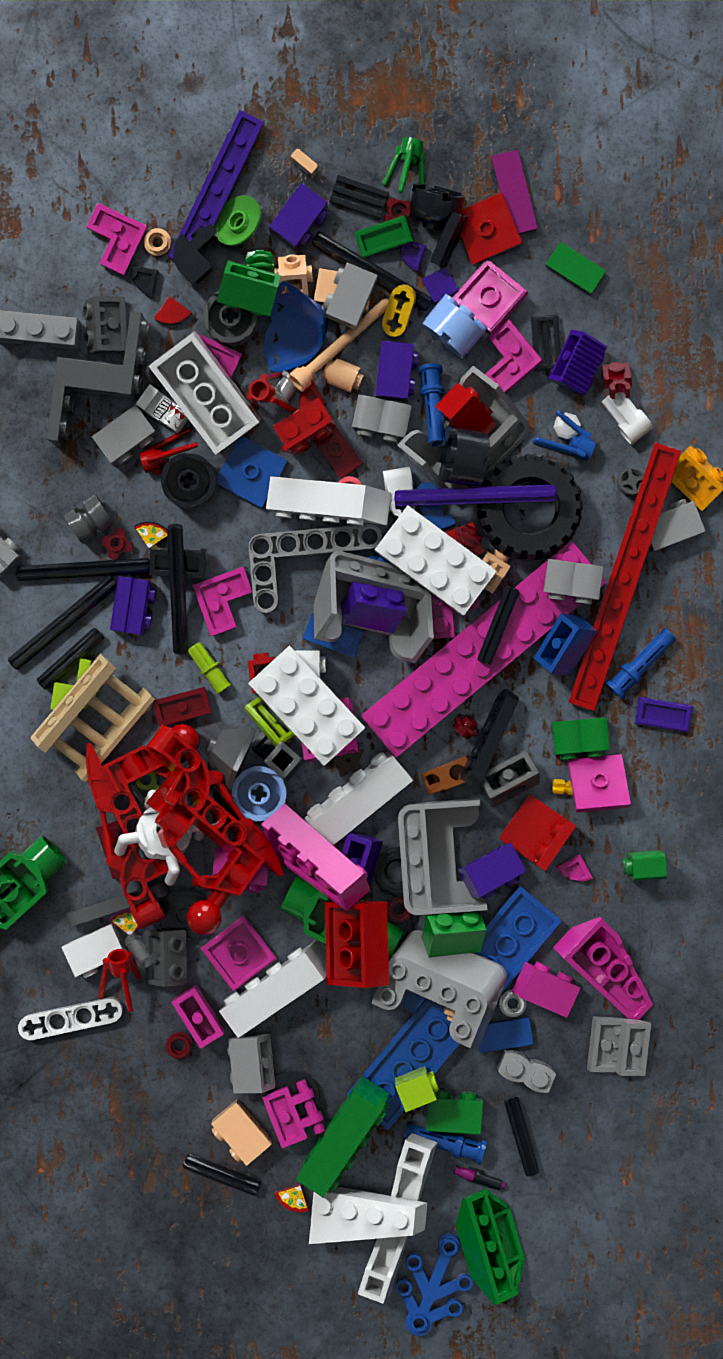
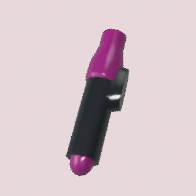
(477, 1175)

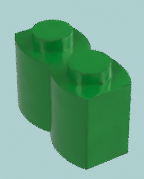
(580, 736)
(645, 865)

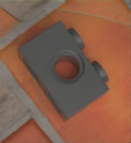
(509, 779)

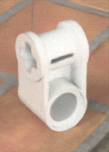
(397, 480)

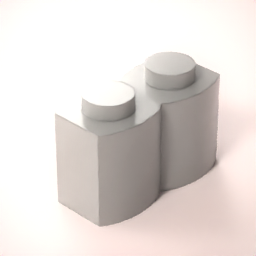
(381, 418)
(573, 580)
(533, 1072)

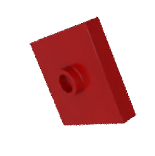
(489, 229)

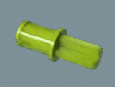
(208, 667)

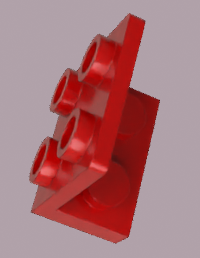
(304, 426)
(537, 832)

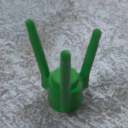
(410, 153)

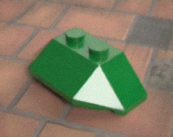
(490, 1245)

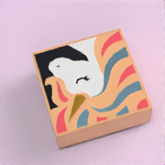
(304, 163)

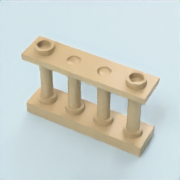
(84, 694)

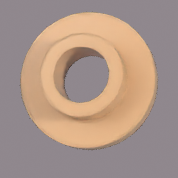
(151, 236)

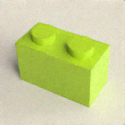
(416, 1088)

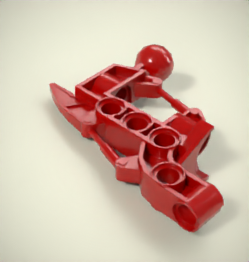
(112, 781)
(246, 850)

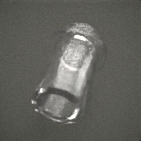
(135, 944)

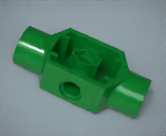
(26, 878)
(308, 905)

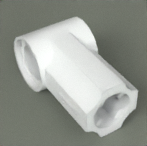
(631, 422)

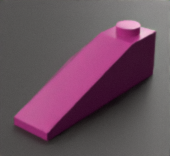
(603, 961)

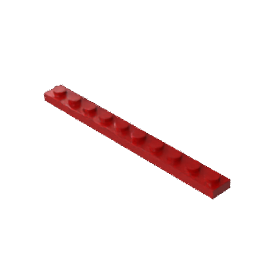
(625, 575)

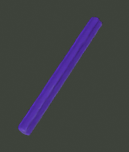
(475, 495)

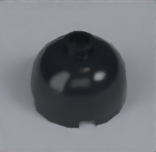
(434, 205)

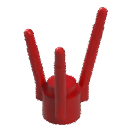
(264, 392)
(154, 459)
(119, 964)

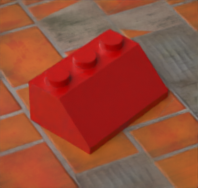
(357, 944)

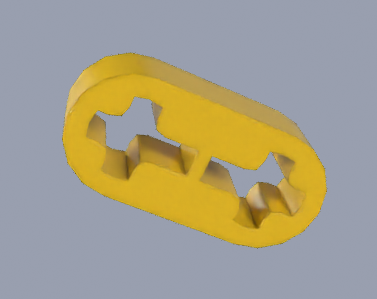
(405, 312)

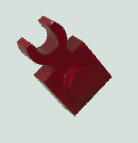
(617, 378)

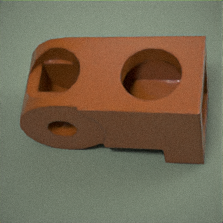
(444, 776)

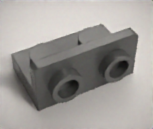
(105, 324)
(169, 957)

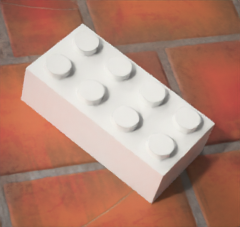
(205, 392)
(435, 560)
(306, 705)

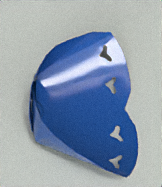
(297, 326)

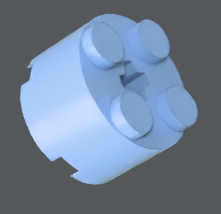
(454, 326)
(250, 780)

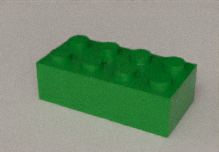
(344, 1137)

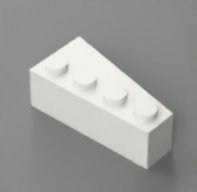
(328, 500)

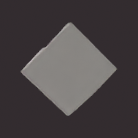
(619, 1046)

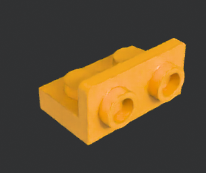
(698, 477)

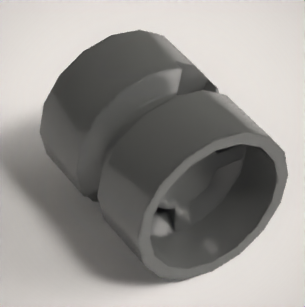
(89, 519)

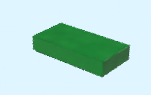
(384, 236)
(575, 268)

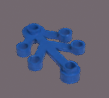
(431, 1289)

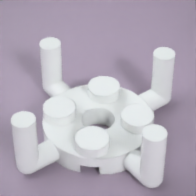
(149, 841)

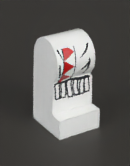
(162, 409)

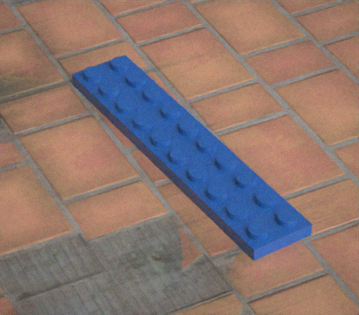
(425, 1037)

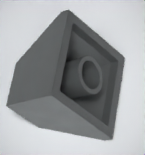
(230, 753)

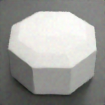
(563, 430)

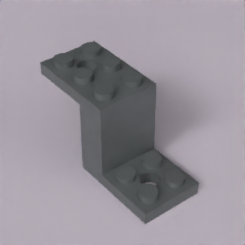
(97, 379)

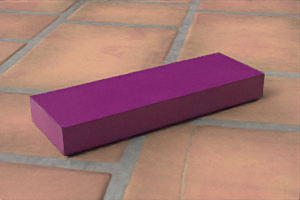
(514, 187)

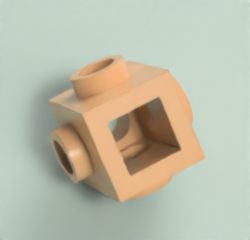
(295, 272)

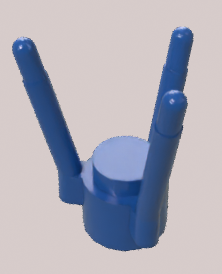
(578, 446)

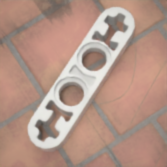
(70, 1016)

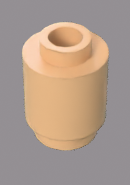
(342, 375)

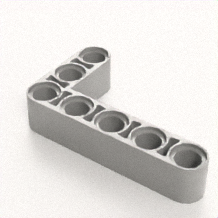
(301, 549)

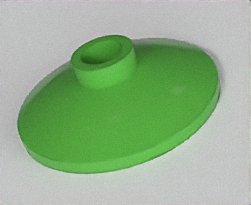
(238, 220)

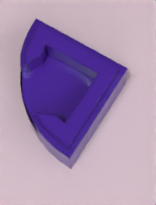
(413, 254)

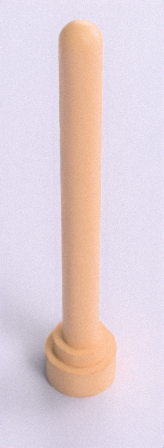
(302, 376)

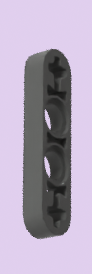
(111, 906)

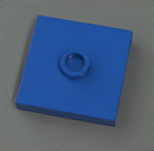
(249, 471)

